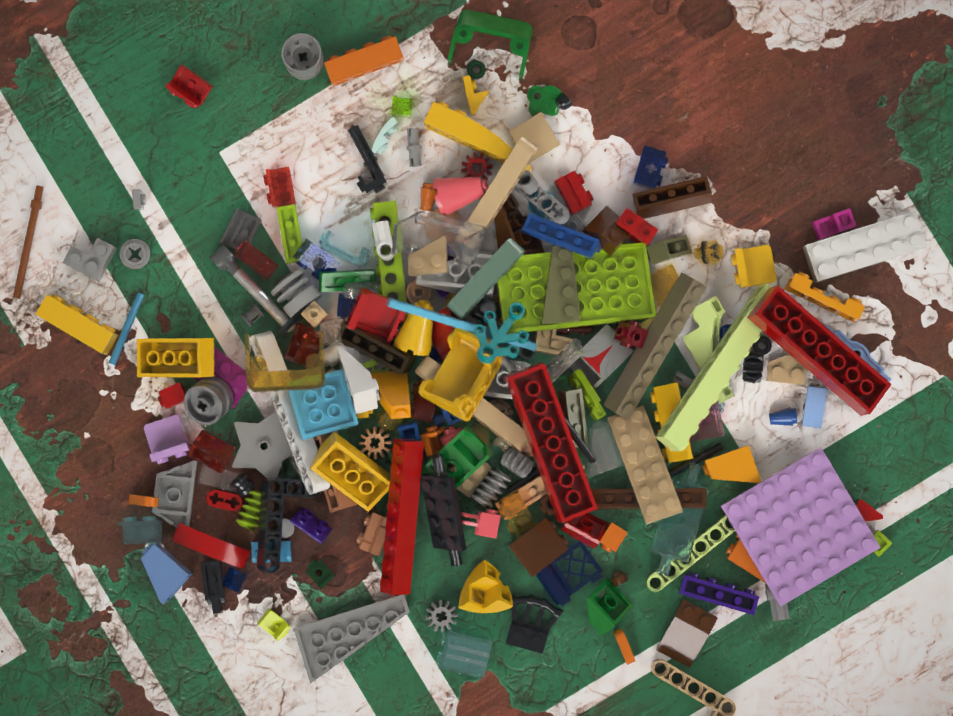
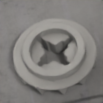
(125, 254)

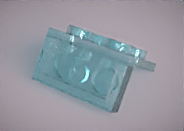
(141, 531)

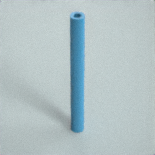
(126, 328)

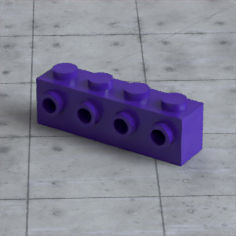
(725, 596)

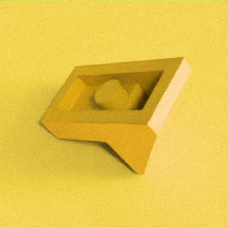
(474, 100)

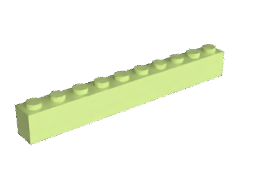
(712, 377)

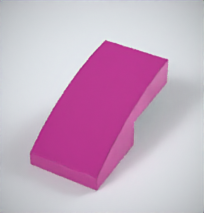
(834, 224)

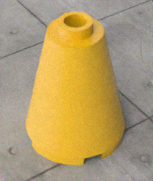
(416, 333)

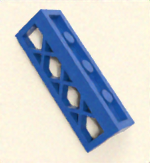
(561, 236)

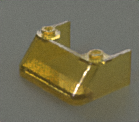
(289, 380)

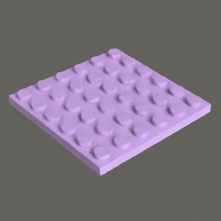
(800, 526)

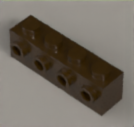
(377, 349)

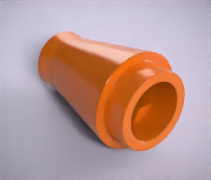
(427, 196)

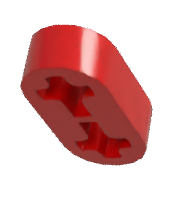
(223, 505)

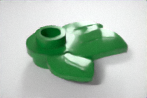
(546, 102)

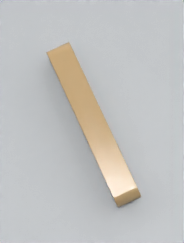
(504, 182)
(485, 413)

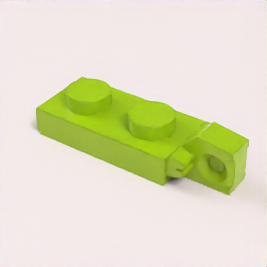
(590, 397)

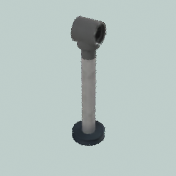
(227, 262)

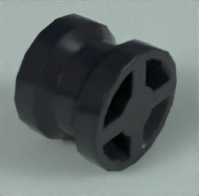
(242, 484)

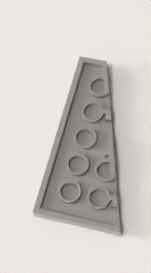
(337, 637)

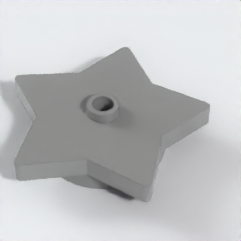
(252, 436)

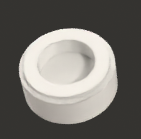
(287, 528)

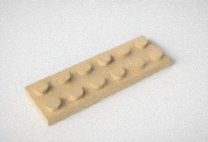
(645, 466)

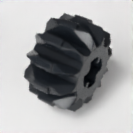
(753, 367)

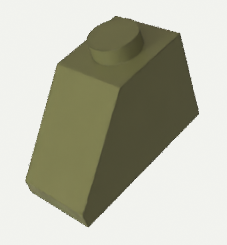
(669, 249)

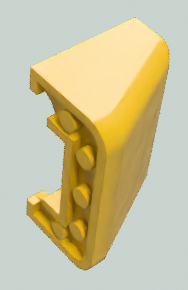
(462, 377)

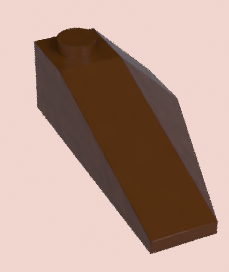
(509, 225)

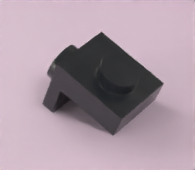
(375, 186)
(484, 305)

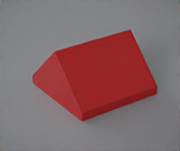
(586, 529)

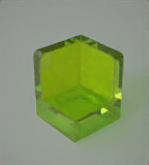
(401, 107)

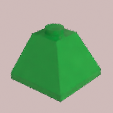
(607, 606)

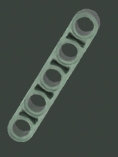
(485, 278)

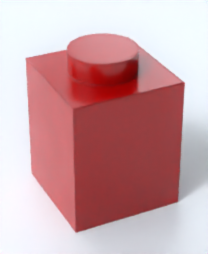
(172, 396)

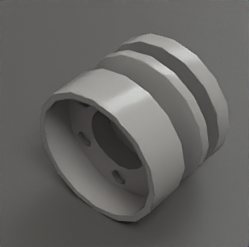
(302, 46)
(296, 293)

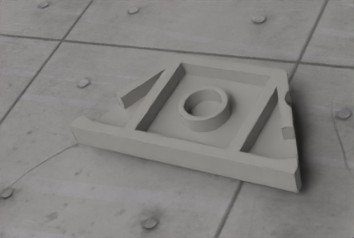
(176, 493)

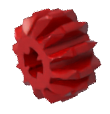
(477, 161)

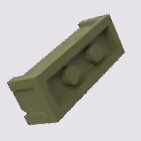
(573, 409)

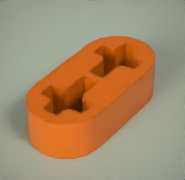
(143, 500)
(624, 646)

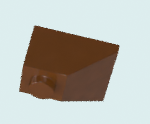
(607, 231)

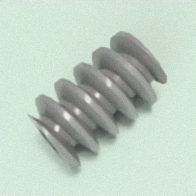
(491, 487)

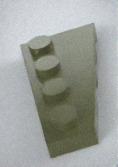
(561, 289)

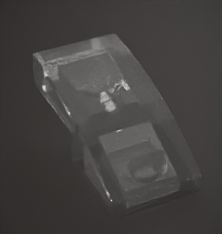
(213, 478)

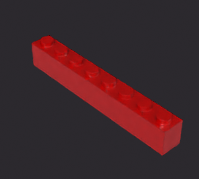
(401, 516)

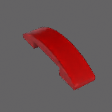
(211, 546)

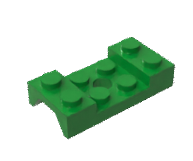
(465, 452)

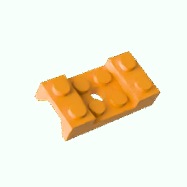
(800, 285)

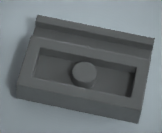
(240, 228)

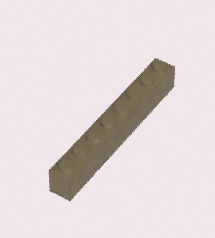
(658, 342)

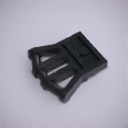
(528, 635)

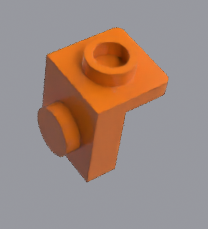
(431, 439)

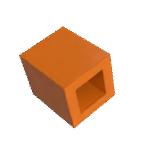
(612, 537)

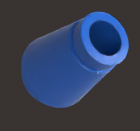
(784, 417)

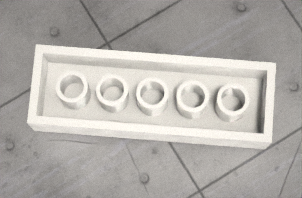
(864, 246)

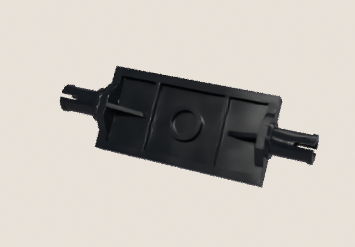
(443, 510)

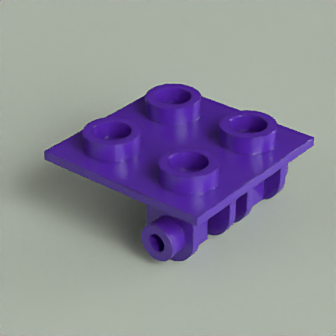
(311, 525)

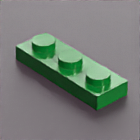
(334, 280)

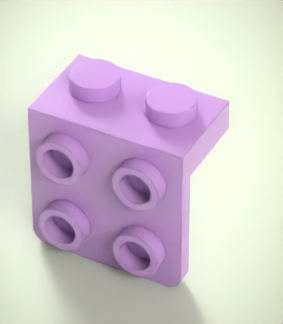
(166, 439)

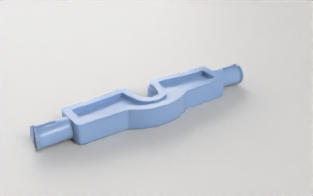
(864, 353)

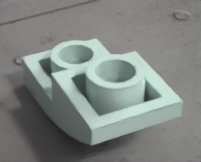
(381, 141)

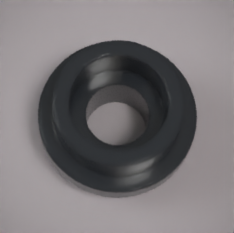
(766, 341)

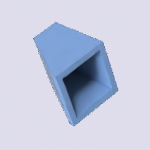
(164, 571)

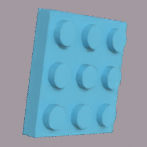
(325, 408)

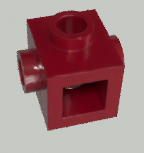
(630, 334)

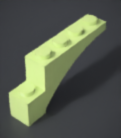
(706, 338)

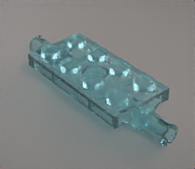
(678, 532)

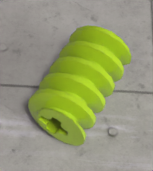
(252, 512)

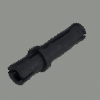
(370, 160)

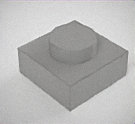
(138, 199)

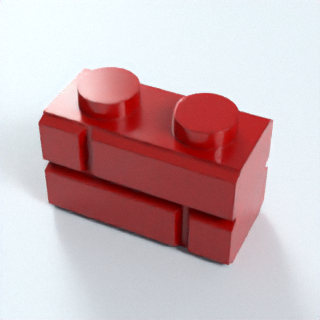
(573, 192)

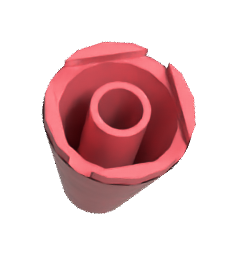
(458, 192)

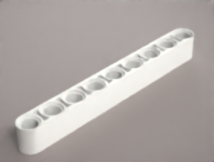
(304, 451)

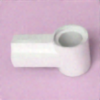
(383, 238)

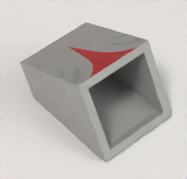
(601, 356)

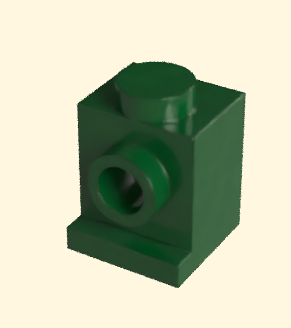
(327, 574)

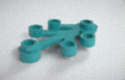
(500, 336)

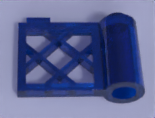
(555, 582)

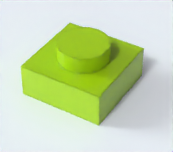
(883, 542)

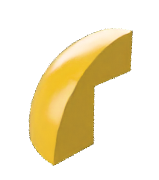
(485, 591)

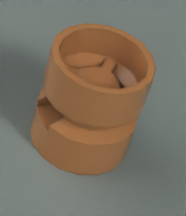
(418, 292)

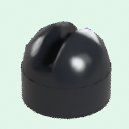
(564, 102)

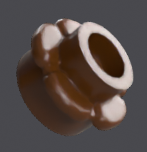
(619, 578)

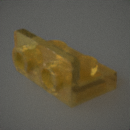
(516, 513)

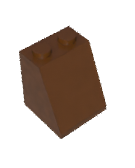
(539, 546)

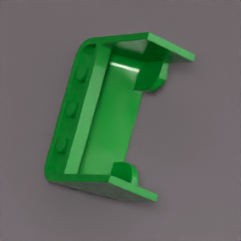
(474, 21)

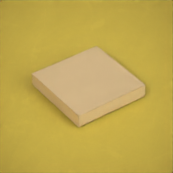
(537, 131)

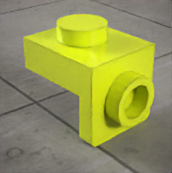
(274, 624)

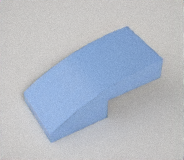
(814, 406)

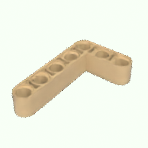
(702, 690)

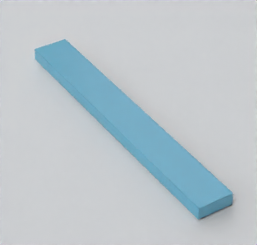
(449, 320)

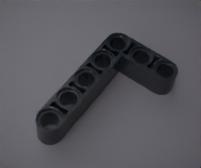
(276, 517)

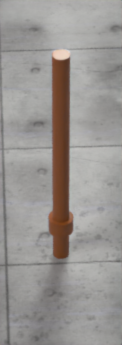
(35, 206)

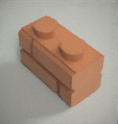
(374, 536)

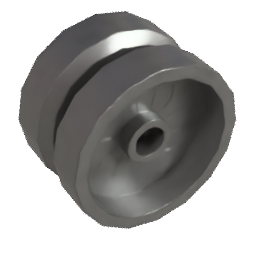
(208, 400)

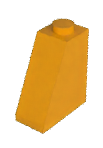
(393, 393)
(733, 466)

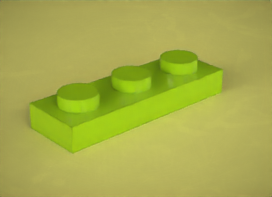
(289, 231)

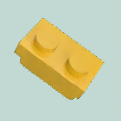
(753, 266)

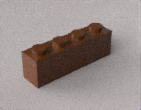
(672, 197)

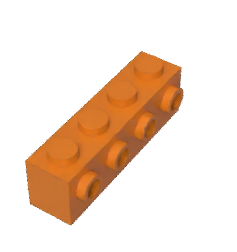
(363, 61)

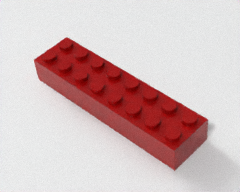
(819, 350)
(551, 442)

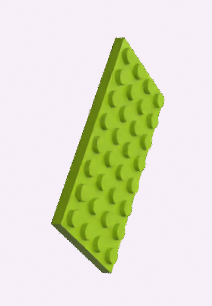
(607, 288)

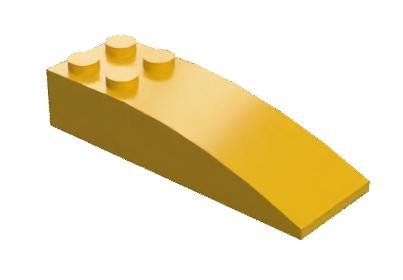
(465, 131)

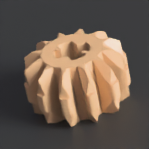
(381, 444)

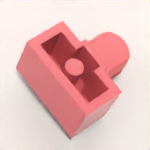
(486, 524)

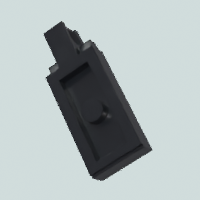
(213, 584)

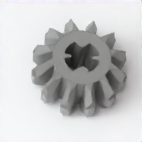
(517, 462)
(444, 621)

